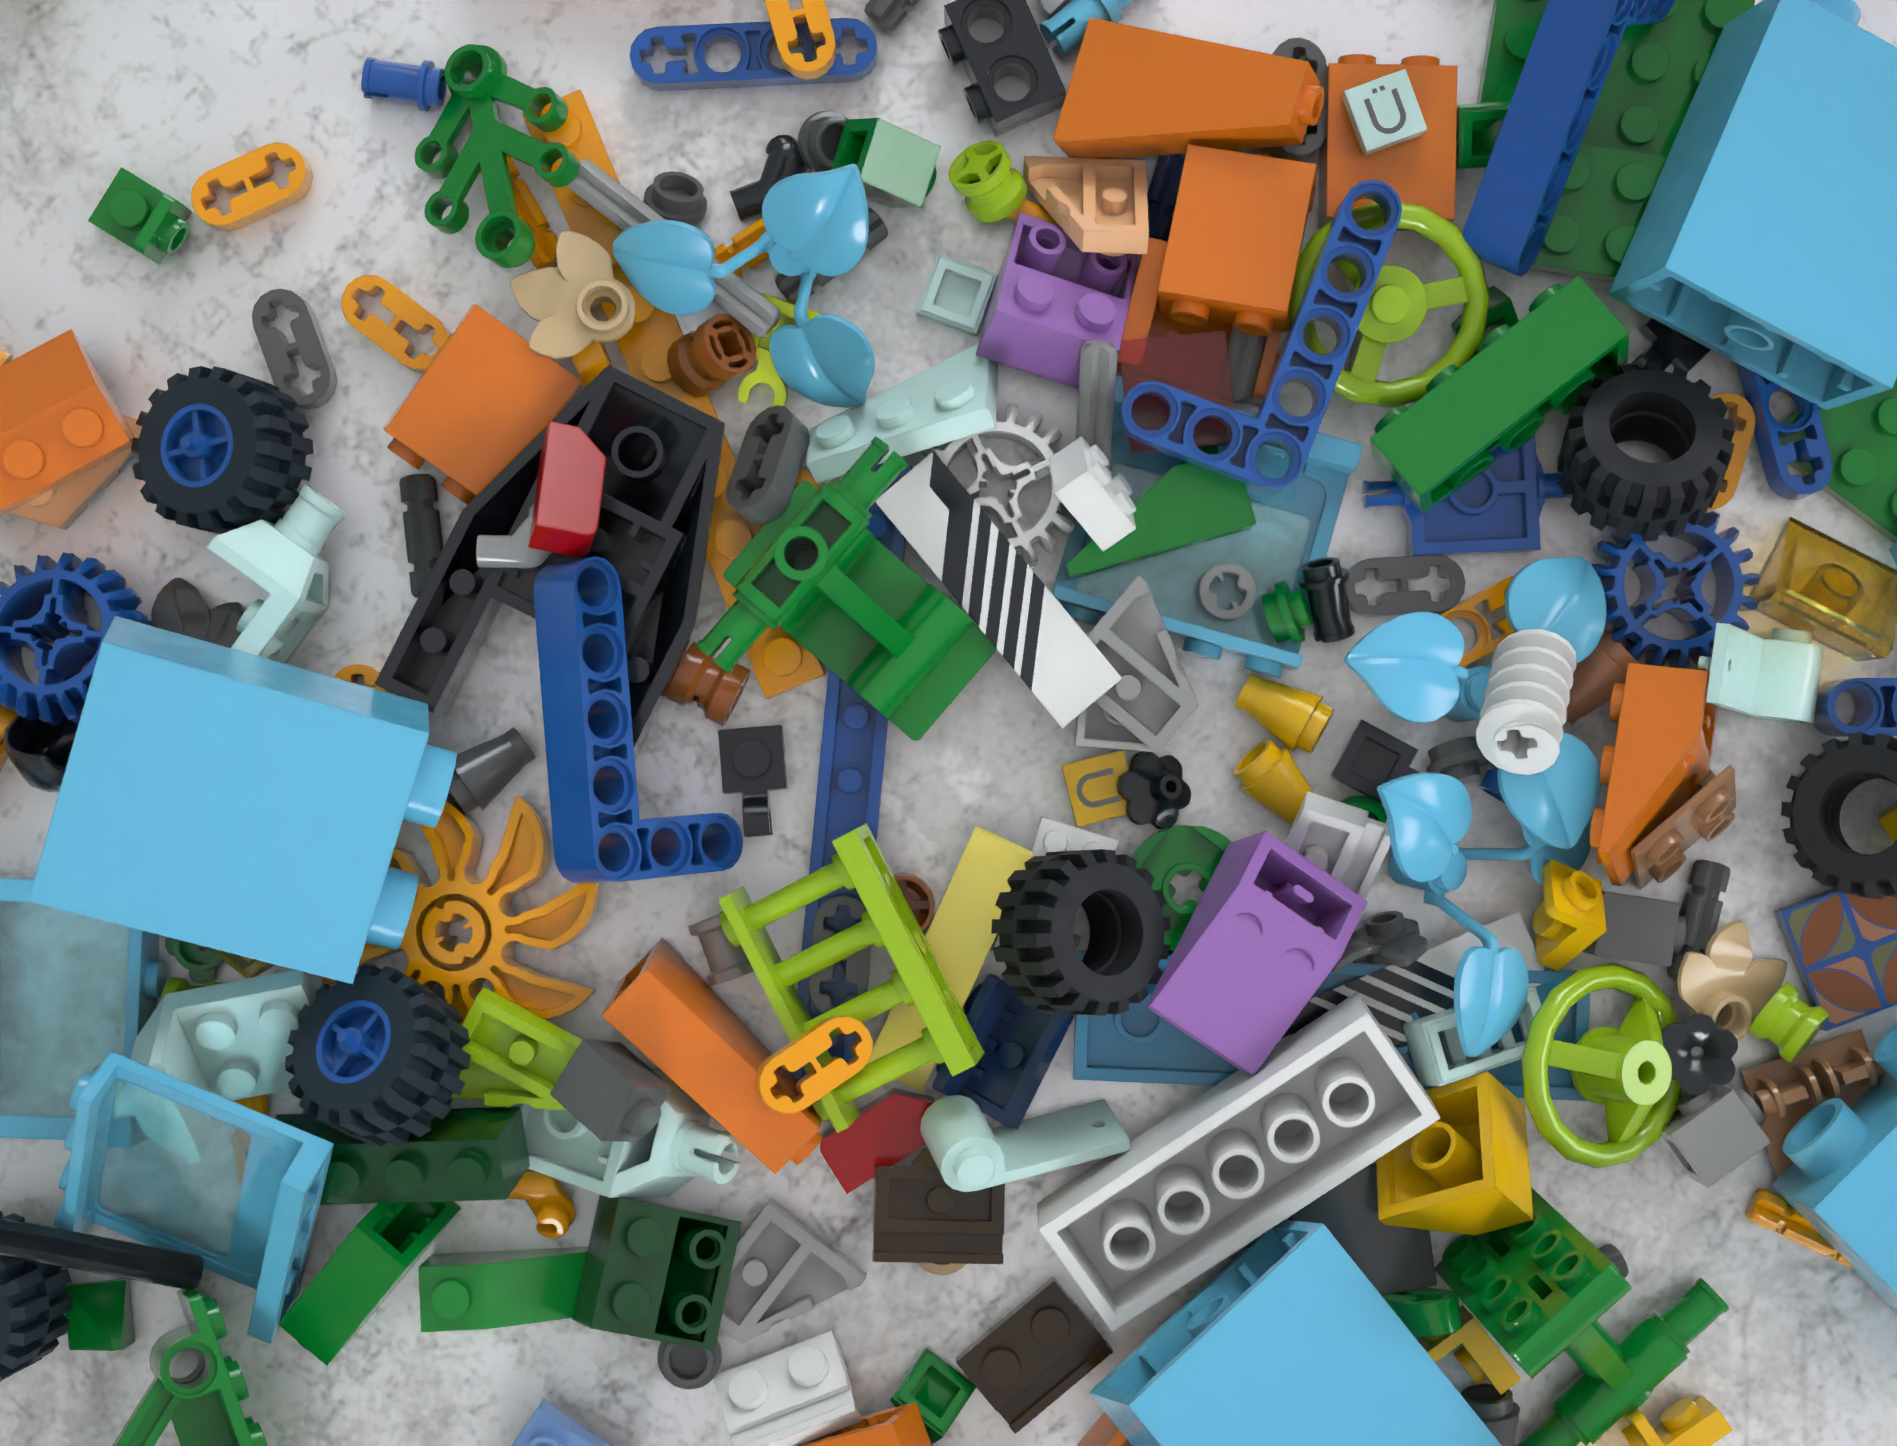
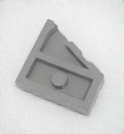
(1154, 689)
(781, 1274)

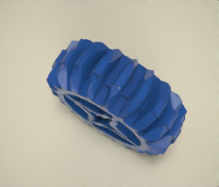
(1689, 605)
(46, 609)

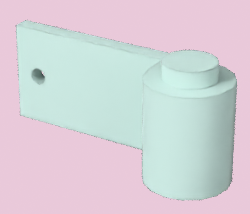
(1764, 676)
(980, 1157)

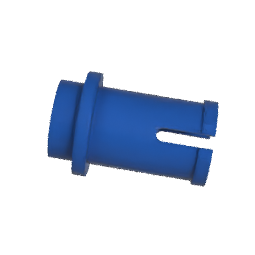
(404, 82)

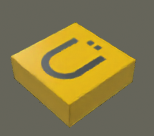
(1093, 787)

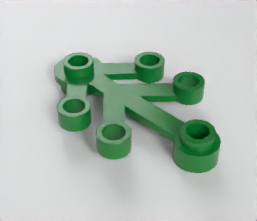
(476, 80)

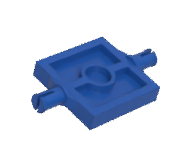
(1484, 516)

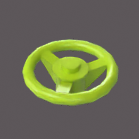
(1400, 306)
(1607, 1065)

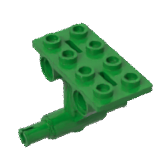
(852, 601)
(1542, 1295)
(204, 1402)

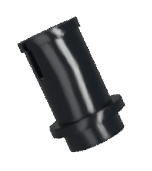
(1327, 599)

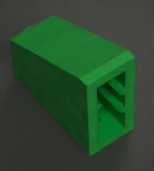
(364, 1273)

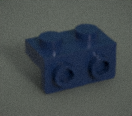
(1017, 1050)

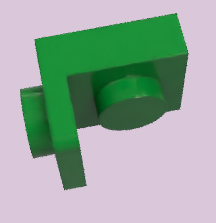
(142, 216)

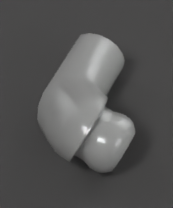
(509, 550)

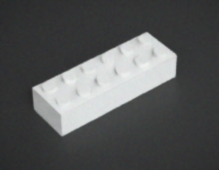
(1235, 1162)

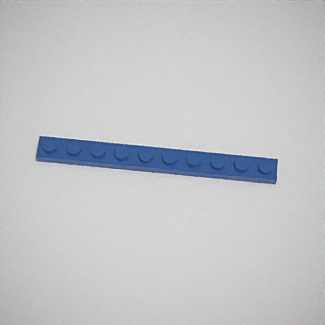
(847, 791)

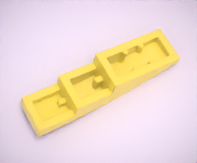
(958, 936)

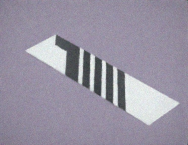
(998, 589)
(1423, 985)

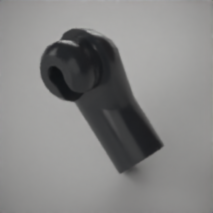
(781, 162)

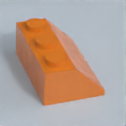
(54, 420)

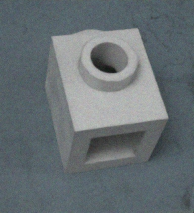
(1715, 1132)

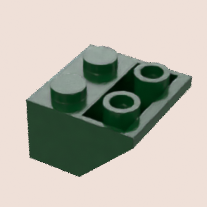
(656, 1272)

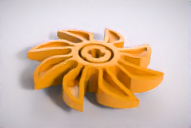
(490, 914)

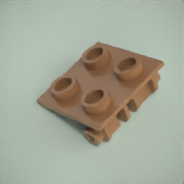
(1703, 815)
(1821, 1072)

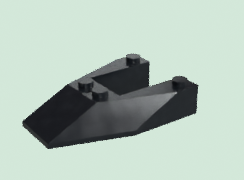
(649, 528)

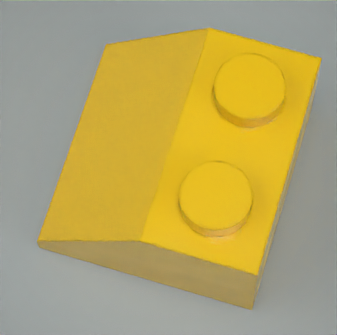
(1465, 1168)

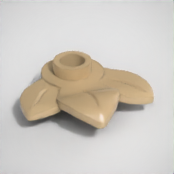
(565, 297)
(1728, 980)

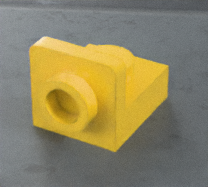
(1568, 916)
(1477, 1356)
(1683, 1424)

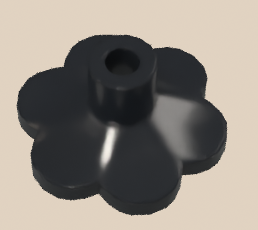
(1154, 790)
(1714, 1062)

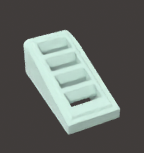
(1429, 1055)

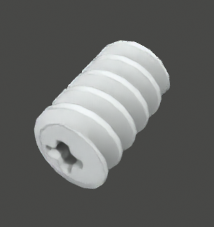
(1526, 701)

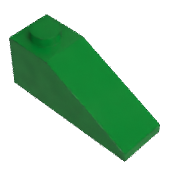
(1173, 514)
(498, 1288)

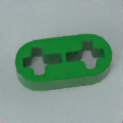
(1427, 1310)

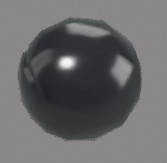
(40, 750)

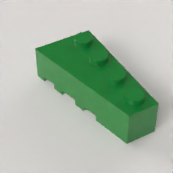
(1500, 393)

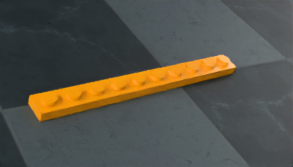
(775, 656)

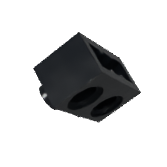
(1016, 53)

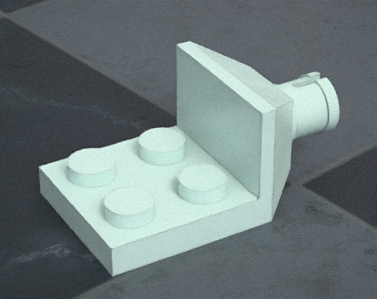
(286, 565)
(227, 1034)
(653, 1167)

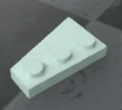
(915, 415)

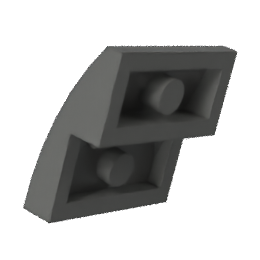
(1387, 1255)

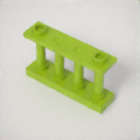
(885, 923)

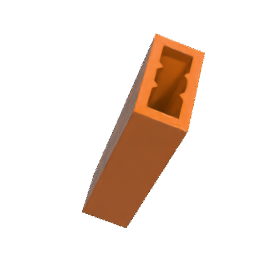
(1161, 91)
(709, 1055)

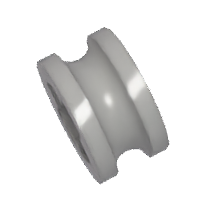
(1244, 583)

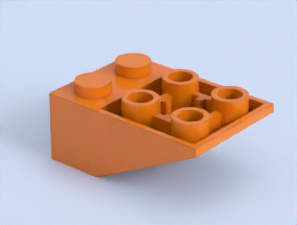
(1656, 760)

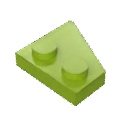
(513, 1054)

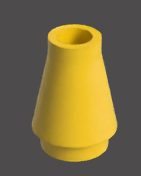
(1286, 712)
(1272, 779)

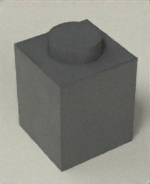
(1640, 929)
(611, 1091)

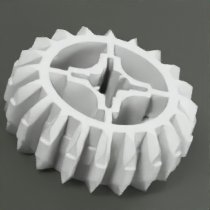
(1019, 536)

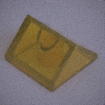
(1829, 591)

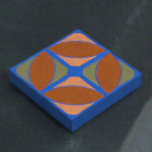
(1844, 952)

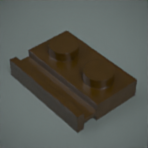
(929, 1222)
(1034, 1354)

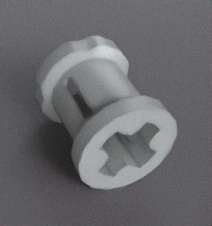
(722, 957)

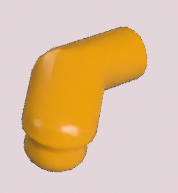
(547, 1201)

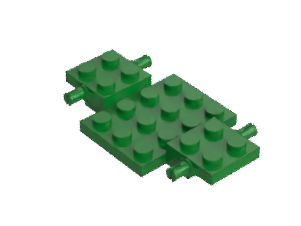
(1629, 129)

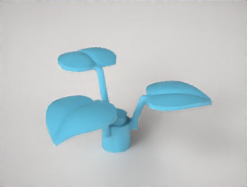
(812, 228)
(1417, 677)
(1425, 822)

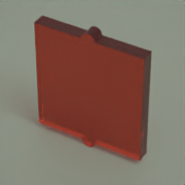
(1187, 362)

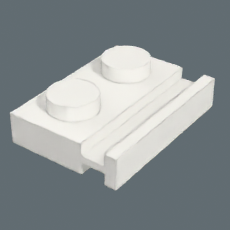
(1340, 841)
(788, 1395)

